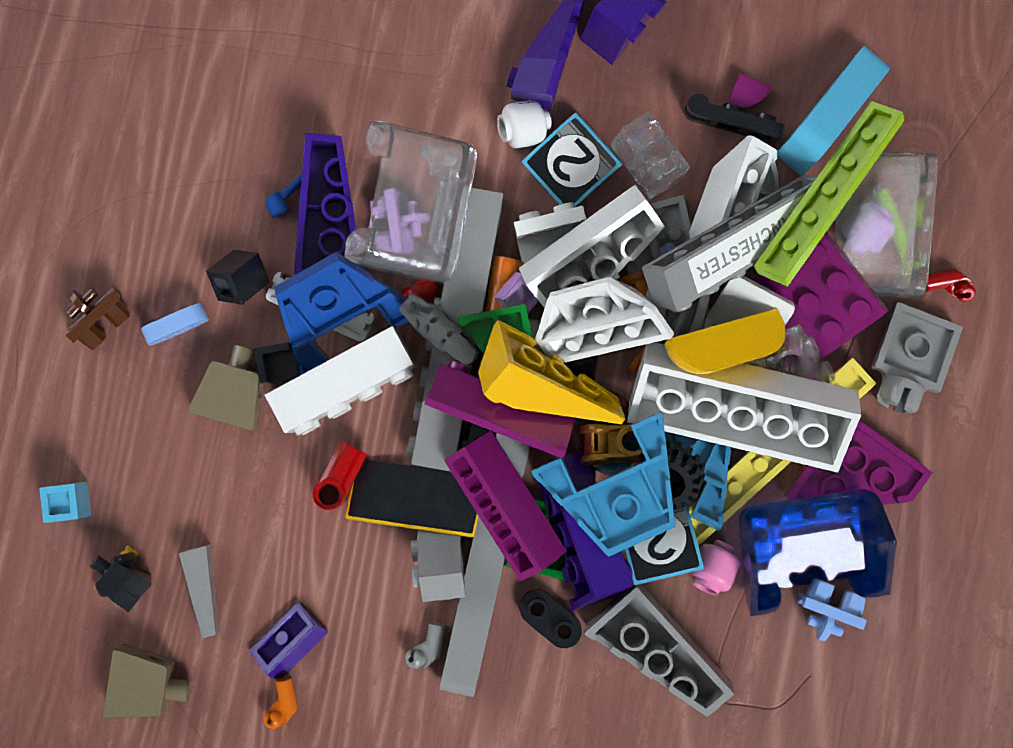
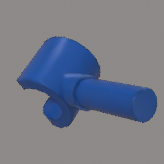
(275, 202)

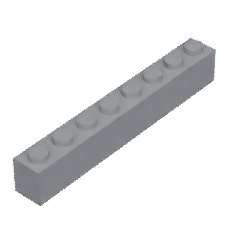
(462, 295)

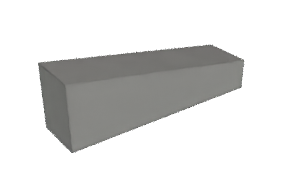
(199, 575)

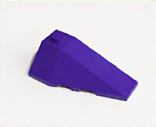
(546, 57)

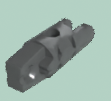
(439, 329)

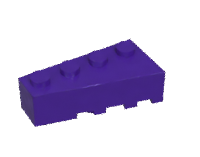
(324, 203)

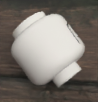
(523, 124)

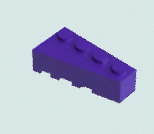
(617, 24)
(588, 568)

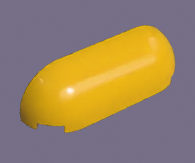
(728, 343)

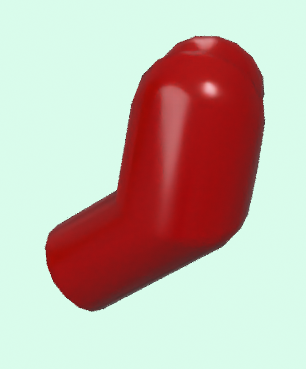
(953, 282)

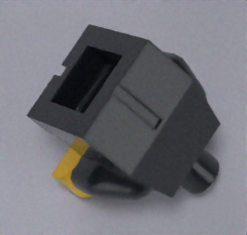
(121, 578)

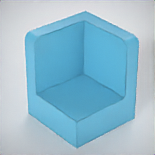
(65, 502)

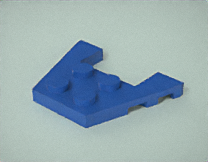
(327, 298)

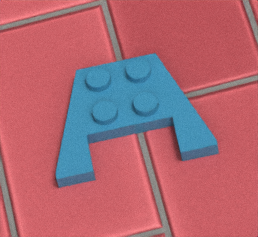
(716, 459)
(625, 505)

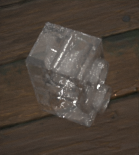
(649, 155)
(799, 357)

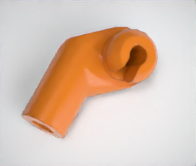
(284, 706)

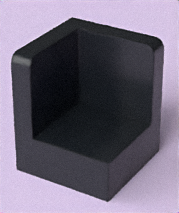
(237, 276)
(276, 363)

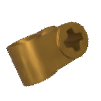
(609, 445)

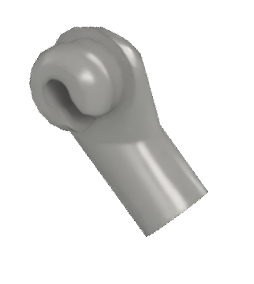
(429, 650)

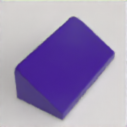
(288, 641)

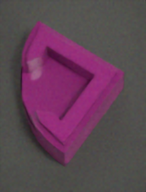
(748, 92)

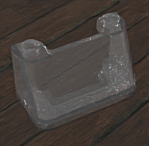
(416, 204)
(890, 224)

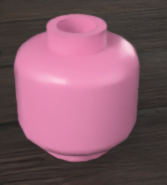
(719, 568)

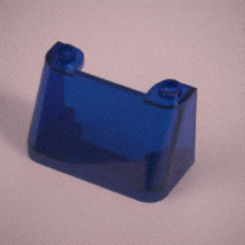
(819, 539)

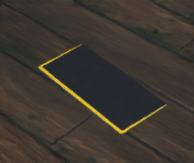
(411, 499)

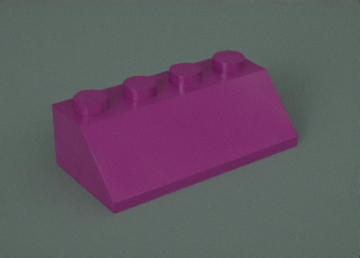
(463, 397)

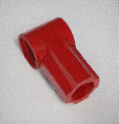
(341, 473)

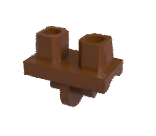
(85, 328)

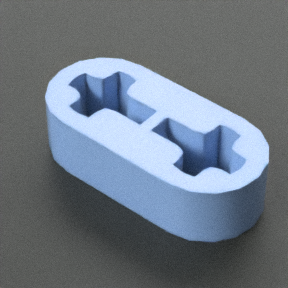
(175, 324)

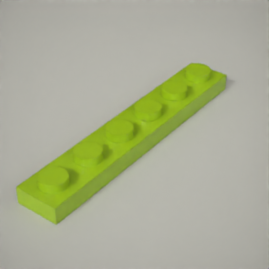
(829, 193)

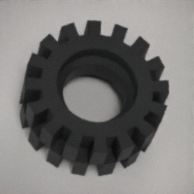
(690, 470)

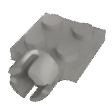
(913, 356)

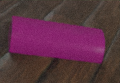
(505, 506)

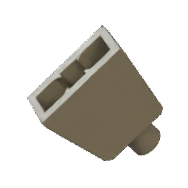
(231, 392)
(142, 684)

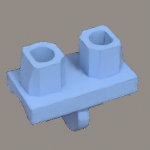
(818, 599)

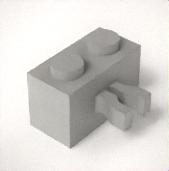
(439, 566)

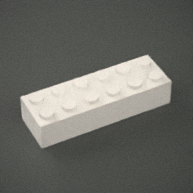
(748, 409)

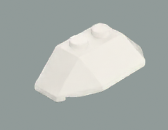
(736, 183)
(598, 320)

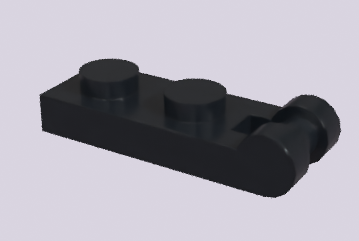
(732, 119)

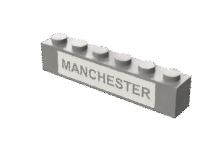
(722, 250)

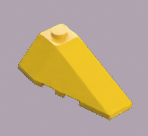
(531, 381)

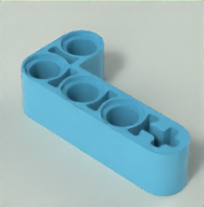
(833, 111)

